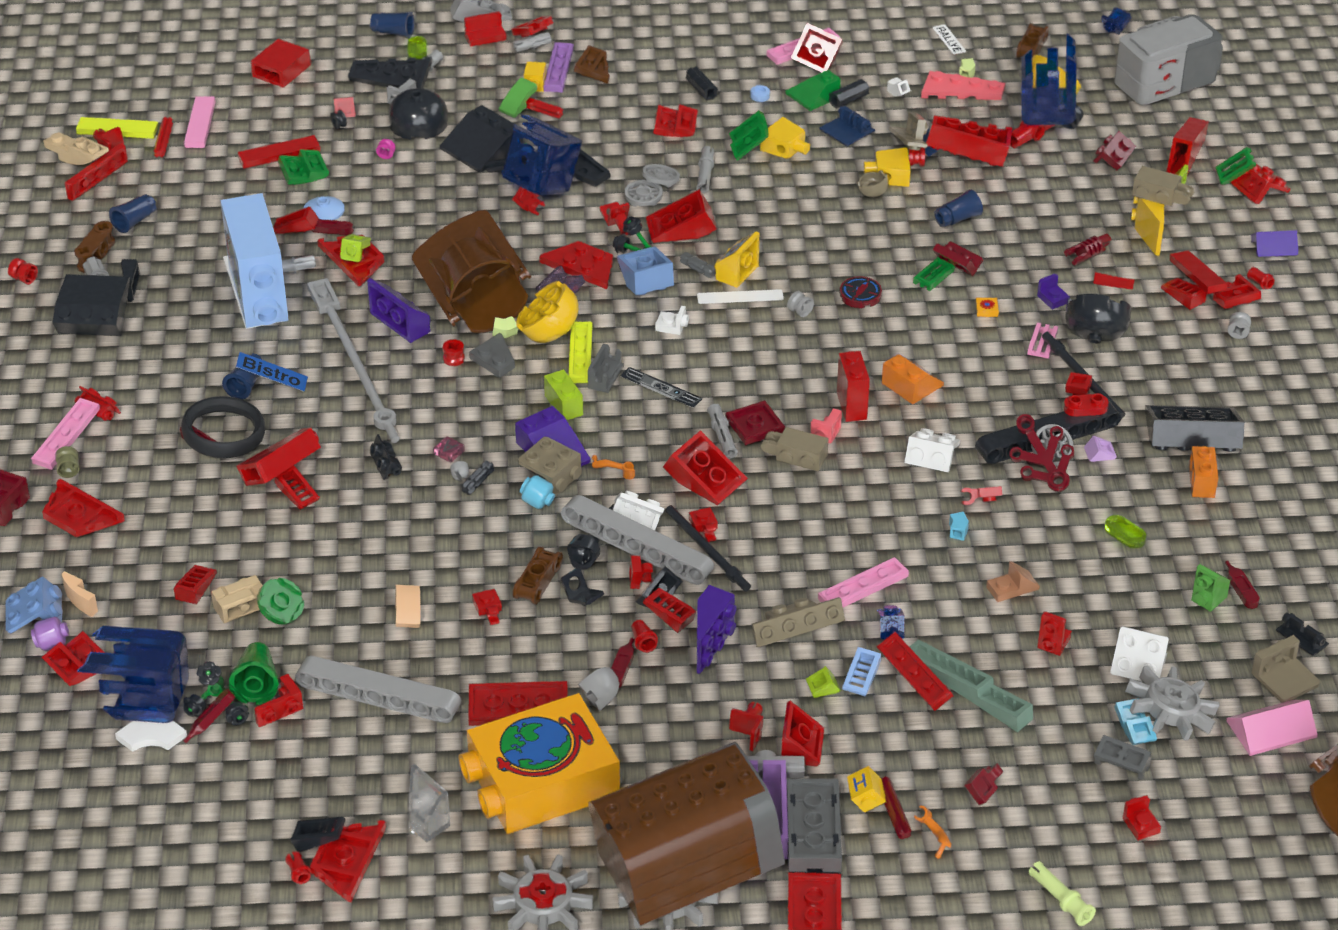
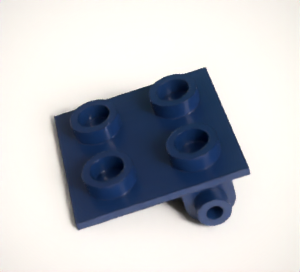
(848, 126)

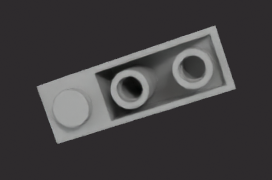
(468, 8)

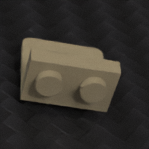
(553, 462)
(1282, 672)

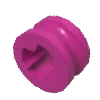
(385, 153)

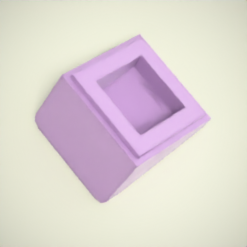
(1099, 450)

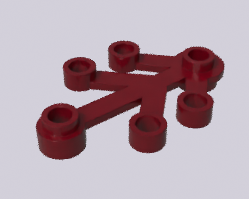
(1044, 456)

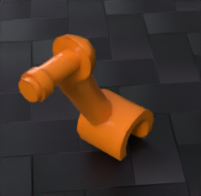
(627, 467)

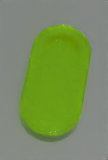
(417, 47)
(1125, 531)

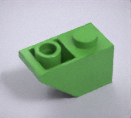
(1209, 588)

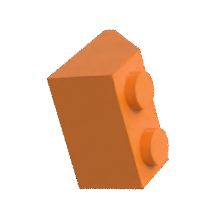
(909, 379)

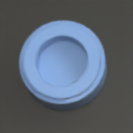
(760, 93)

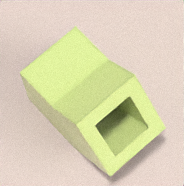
(967, 68)
(506, 327)

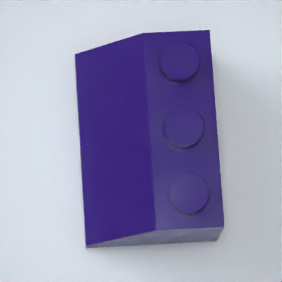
(397, 311)

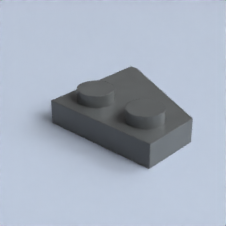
(494, 356)

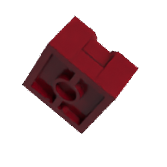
(13, 495)

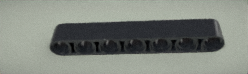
(997, 445)

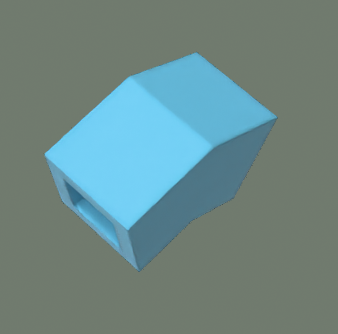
(959, 525)

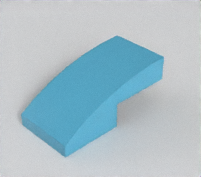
(1137, 725)

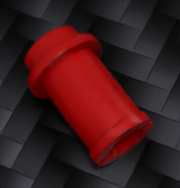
(1265, 280)
(299, 871)

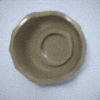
(873, 184)

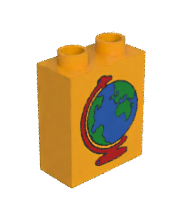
(540, 763)

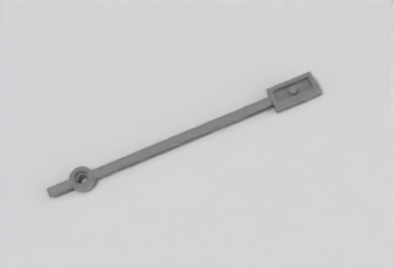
(327, 302)

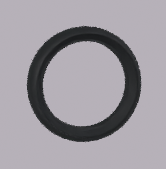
(223, 449)

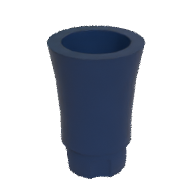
(393, 23)
(959, 209)
(132, 212)
(240, 382)

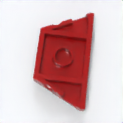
(582, 260)
(356, 271)
(78, 511)
(345, 860)

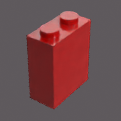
(280, 63)
(853, 386)

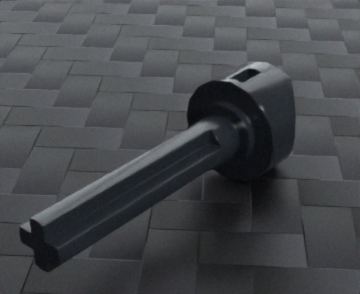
(583, 549)

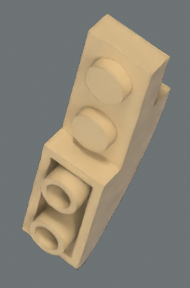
(74, 151)

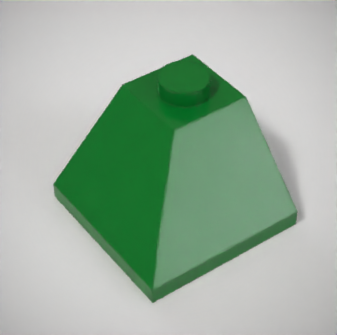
(815, 90)

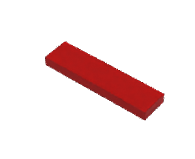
(271, 153)
(96, 172)
(1198, 272)
(915, 671)

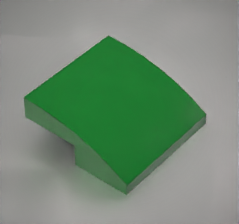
(749, 134)
(303, 168)

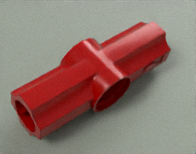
(1027, 132)

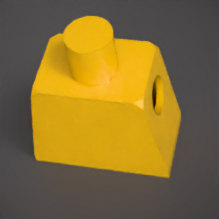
(785, 139)
(893, 163)

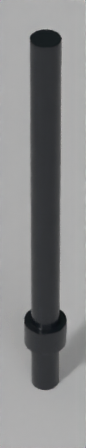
(1058, 349)
(731, 572)

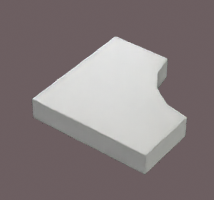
(143, 734)

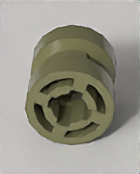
(67, 462)

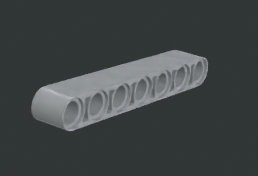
(637, 539)
(378, 689)

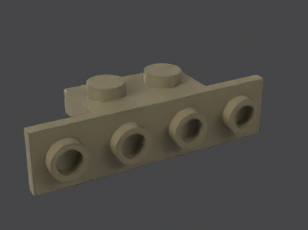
(913, 133)
(796, 619)

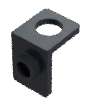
(582, 594)

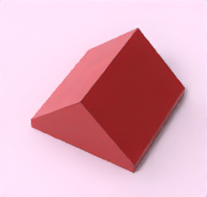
(802, 735)

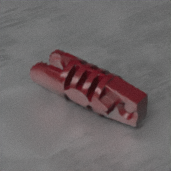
(1088, 248)

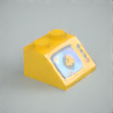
(739, 261)

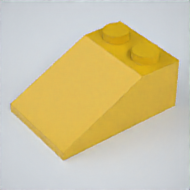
(1149, 222)

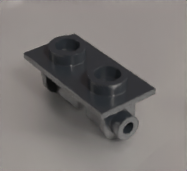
(385, 457)
(1309, 638)

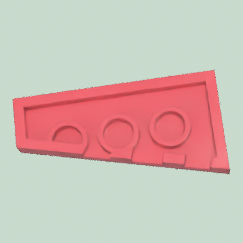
(961, 86)

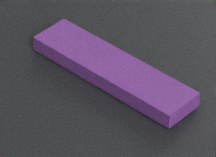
(558, 67)

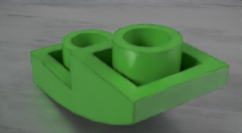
(516, 98)

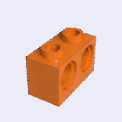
(1203, 472)

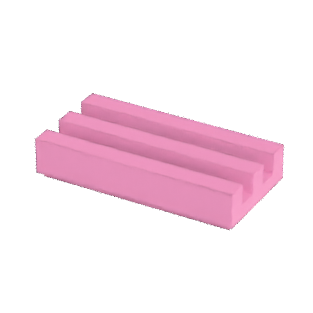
(1038, 329)

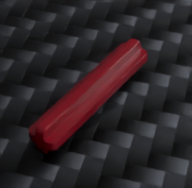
(895, 810)

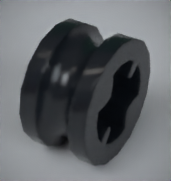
(338, 119)

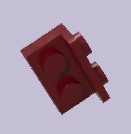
(959, 256)

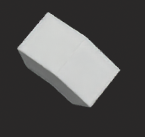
(898, 87)

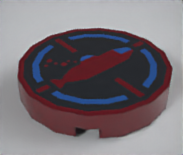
(860, 292)

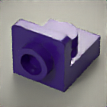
(1051, 293)

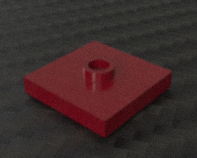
(754, 422)

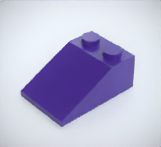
(548, 424)

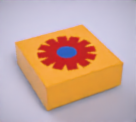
(987, 307)

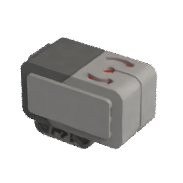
(1168, 58)

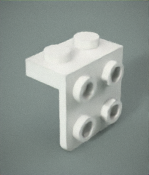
(931, 450)

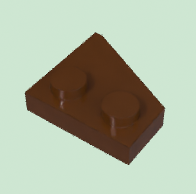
(593, 64)

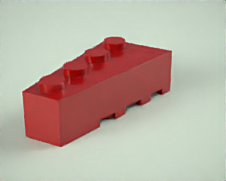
(970, 139)

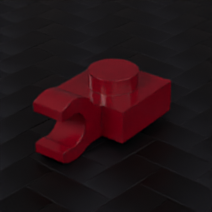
(982, 784)

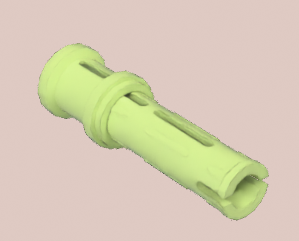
(1069, 900)

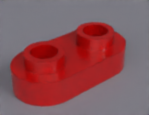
(1085, 405)

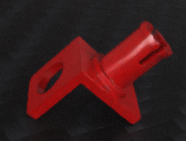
(109, 138)
(617, 214)
(748, 722)

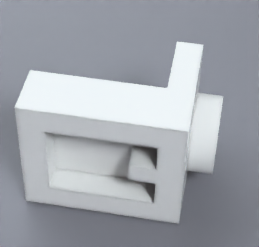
(671, 322)

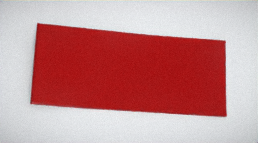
(1113, 281)

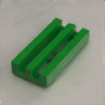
(1236, 169)
(936, 275)

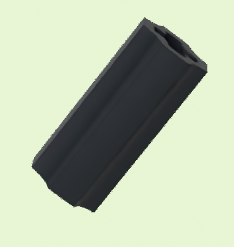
(701, 83)
(849, 93)

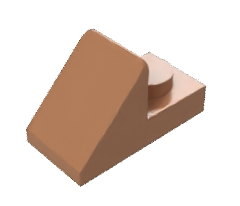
(1013, 584)

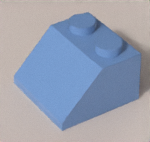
(646, 270)

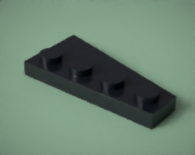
(390, 72)
(589, 170)

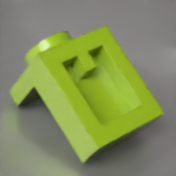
(352, 247)

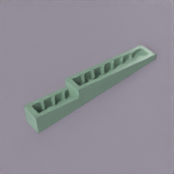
(976, 687)

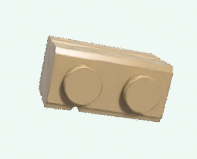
(236, 599)

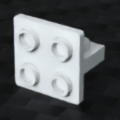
(641, 511)
(1138, 650)

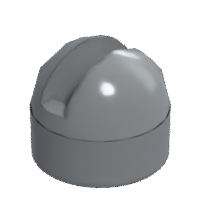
(459, 470)

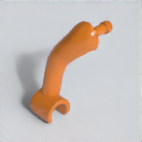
(936, 829)

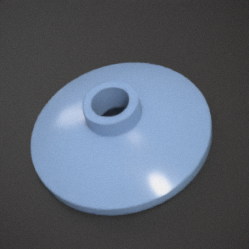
(326, 207)

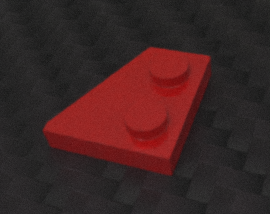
(533, 26)
(1237, 293)

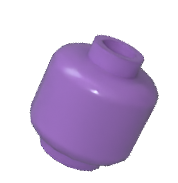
(49, 633)

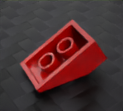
(682, 220)
(704, 469)

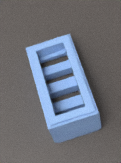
(868, 657)

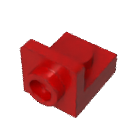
(1140, 818)

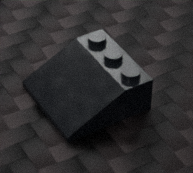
(479, 138)
(91, 305)

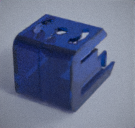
(1047, 102)
(549, 168)
(152, 668)

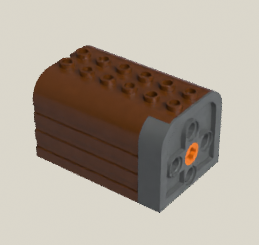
(687, 832)

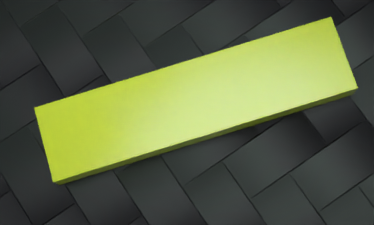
(129, 128)
(580, 351)

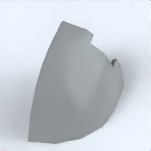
(600, 687)

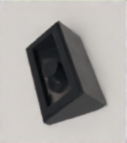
(665, 580)

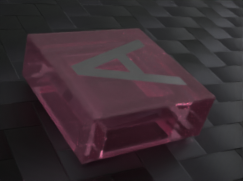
(448, 449)

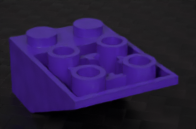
(714, 623)

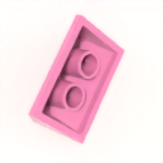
(1274, 726)

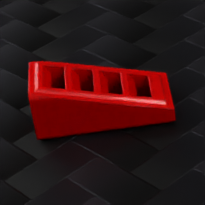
(296, 222)
(1188, 294)
(298, 479)
(192, 595)
(675, 622)

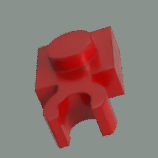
(527, 200)

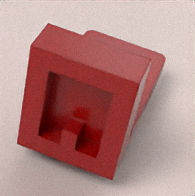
(1052, 633)
(288, 703)

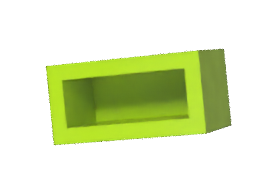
(563, 394)

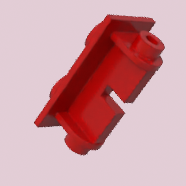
(107, 404)

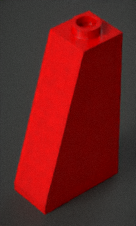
(1187, 144)
(278, 457)

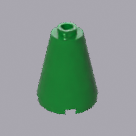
(254, 675)

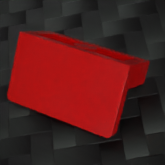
(484, 29)

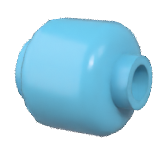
(537, 492)

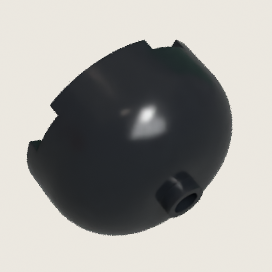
(418, 114)
(1097, 317)

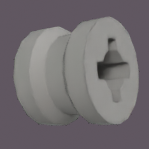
(800, 304)
(1243, 322)

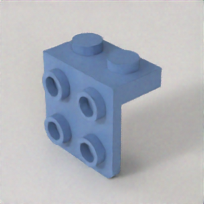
(33, 601)

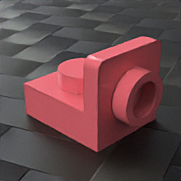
(829, 427)

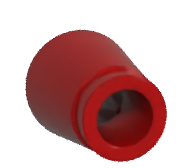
(644, 636)

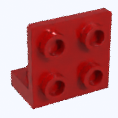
(1257, 182)

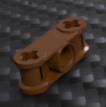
(1033, 39)
(95, 244)
(537, 575)

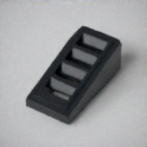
(131, 269)
(312, 832)

